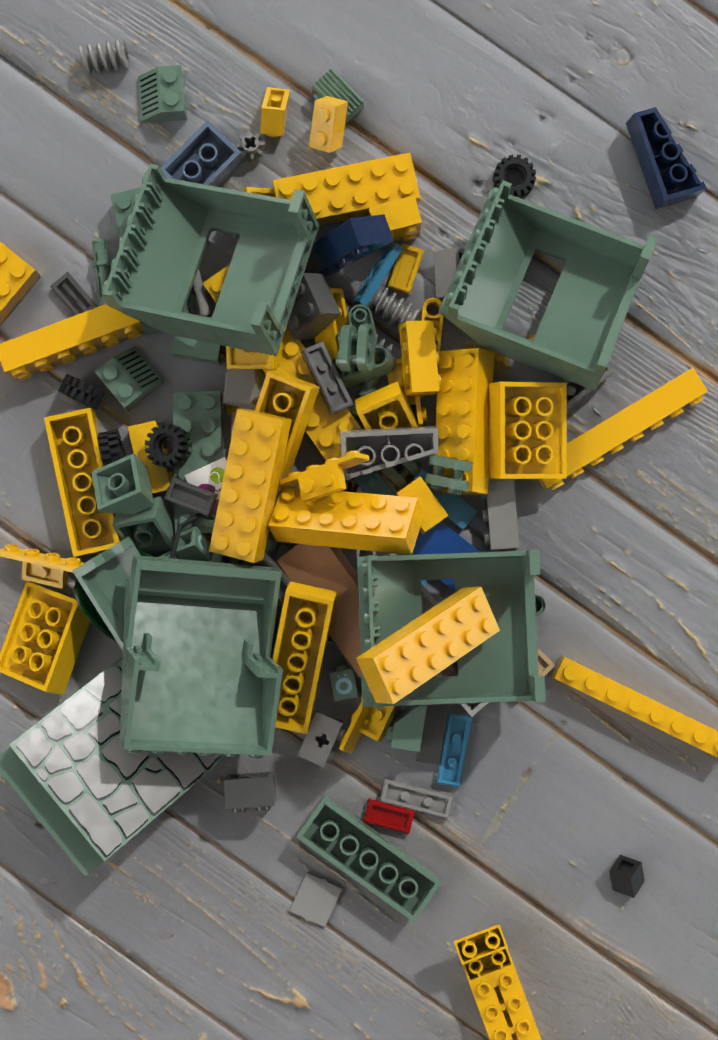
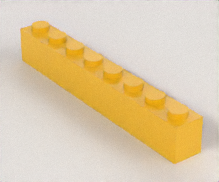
(630, 424)
(636, 705)

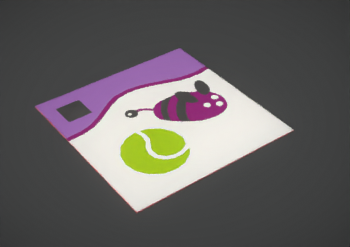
(209, 478)

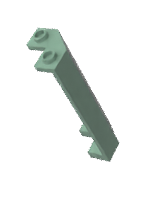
(105, 583)

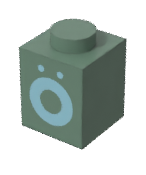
(193, 546)
(343, 683)

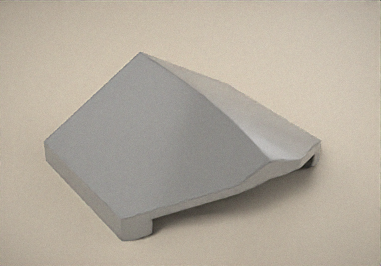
(243, 387)

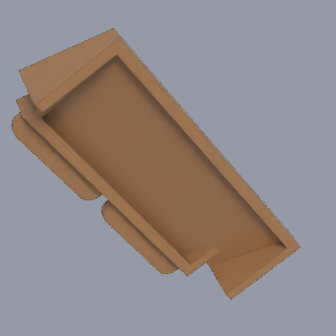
(330, 570)

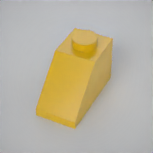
(274, 112)

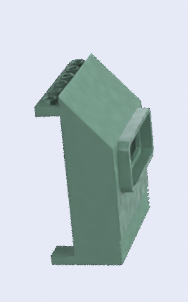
(167, 244)
(585, 305)
(494, 671)

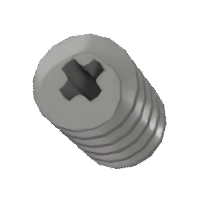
(105, 57)
(391, 308)

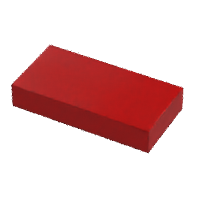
(388, 816)

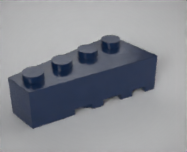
(662, 160)
(348, 243)

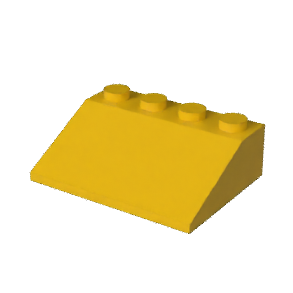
(527, 430)
(44, 639)

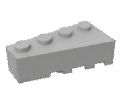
(387, 447)

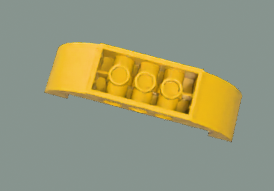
(496, 985)

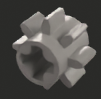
(251, 152)

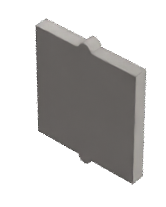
(315, 899)

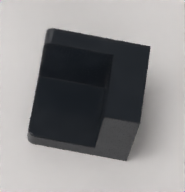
(627, 876)

